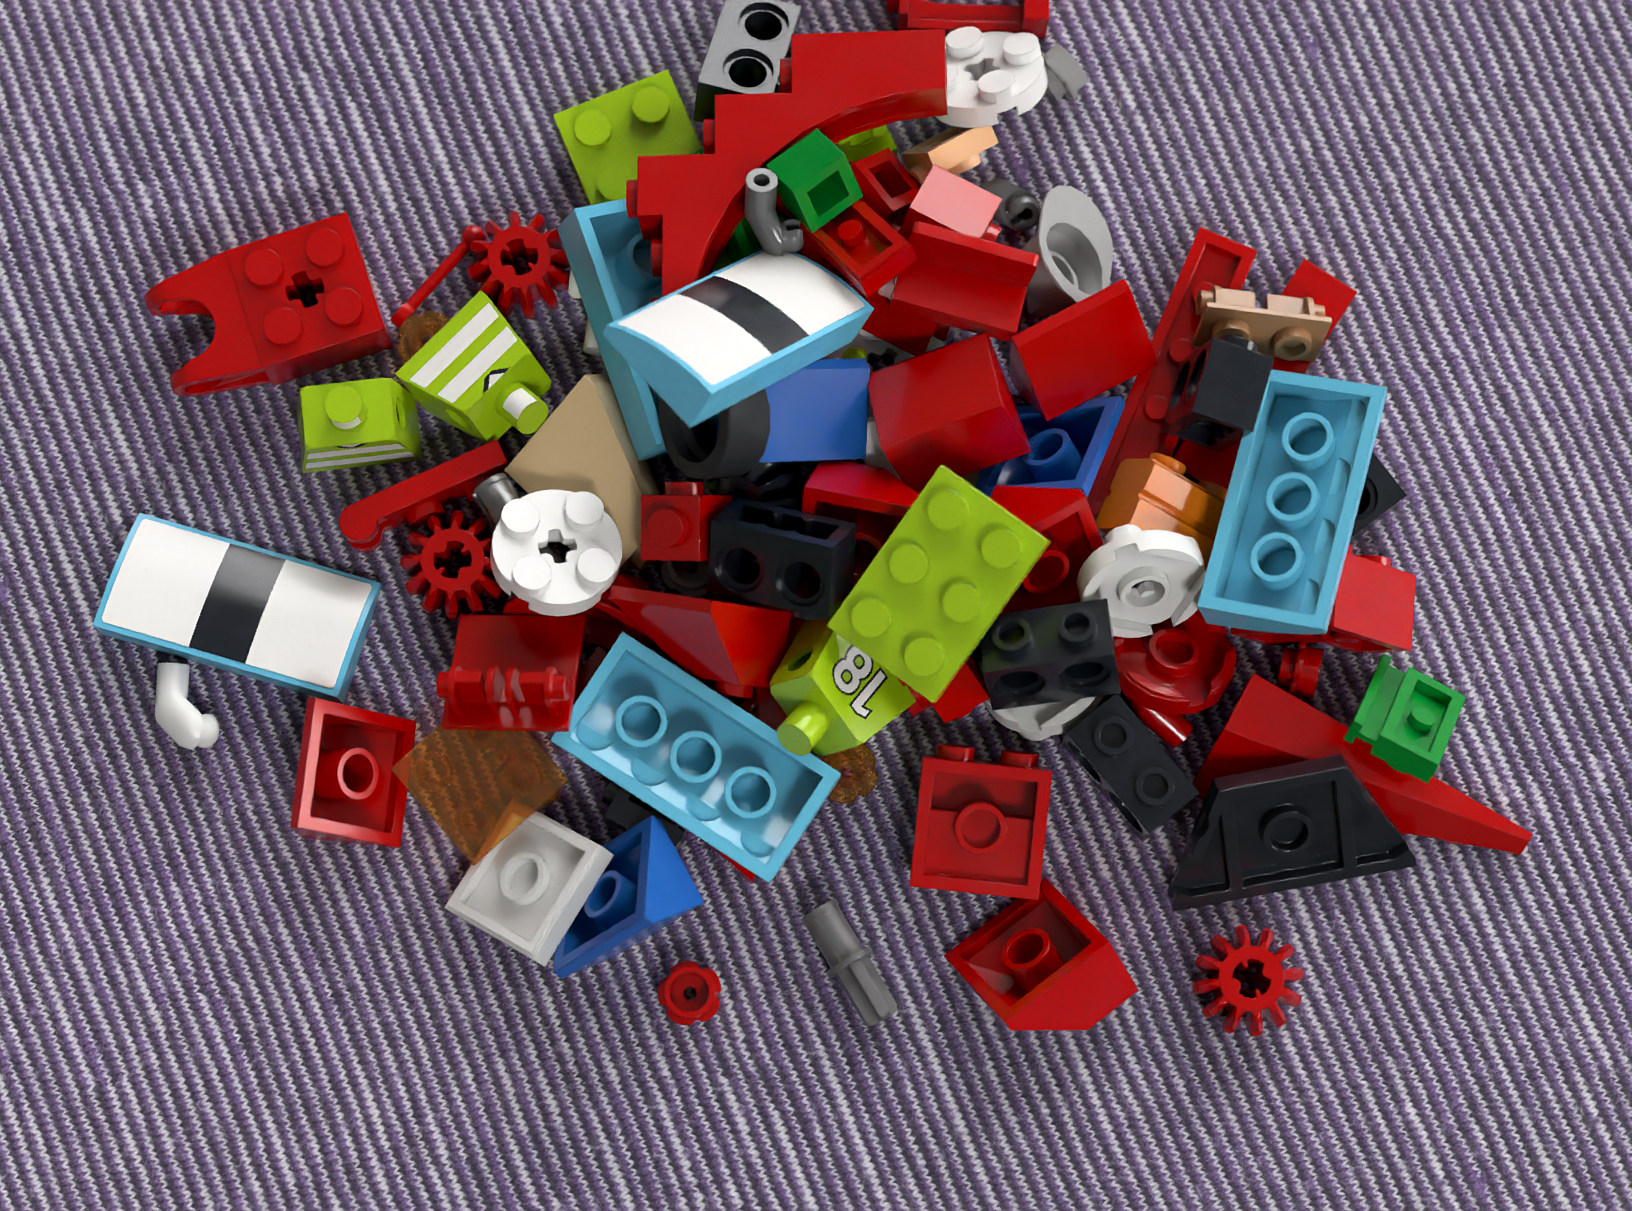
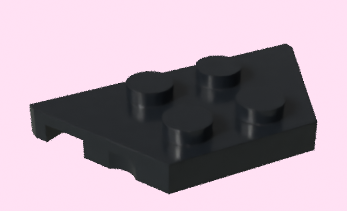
(1285, 833)

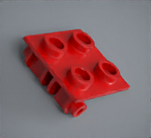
(512, 673)

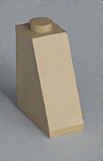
(590, 450)

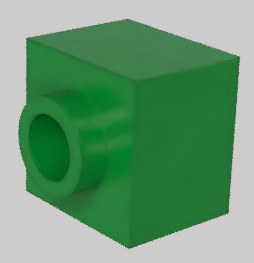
(815, 180)

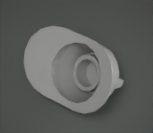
(1072, 252)

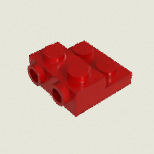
(981, 822)

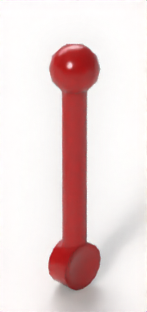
(469, 234)

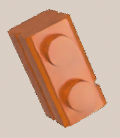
(1159, 497)

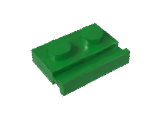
(1406, 719)

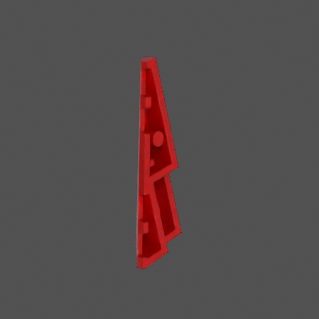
(1279, 729)

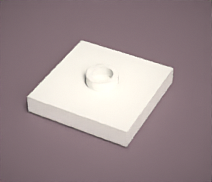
(531, 886)

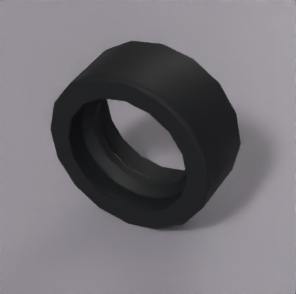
(739, 443)

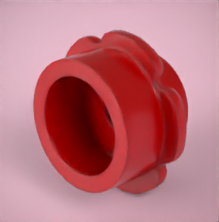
(1301, 669)
(672, 989)

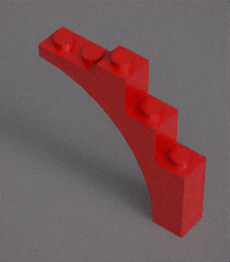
(828, 84)

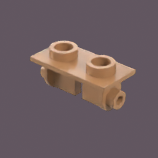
(1283, 329)

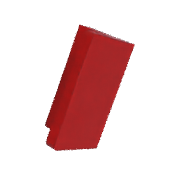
(964, 281)

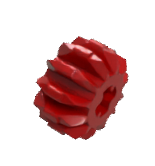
(497, 265)
(439, 551)
(1227, 989)

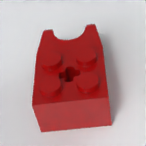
(258, 312)

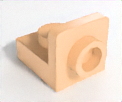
(952, 149)

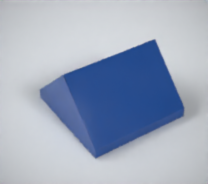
(819, 413)
(1063, 450)
(632, 899)

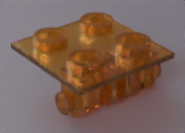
(480, 783)

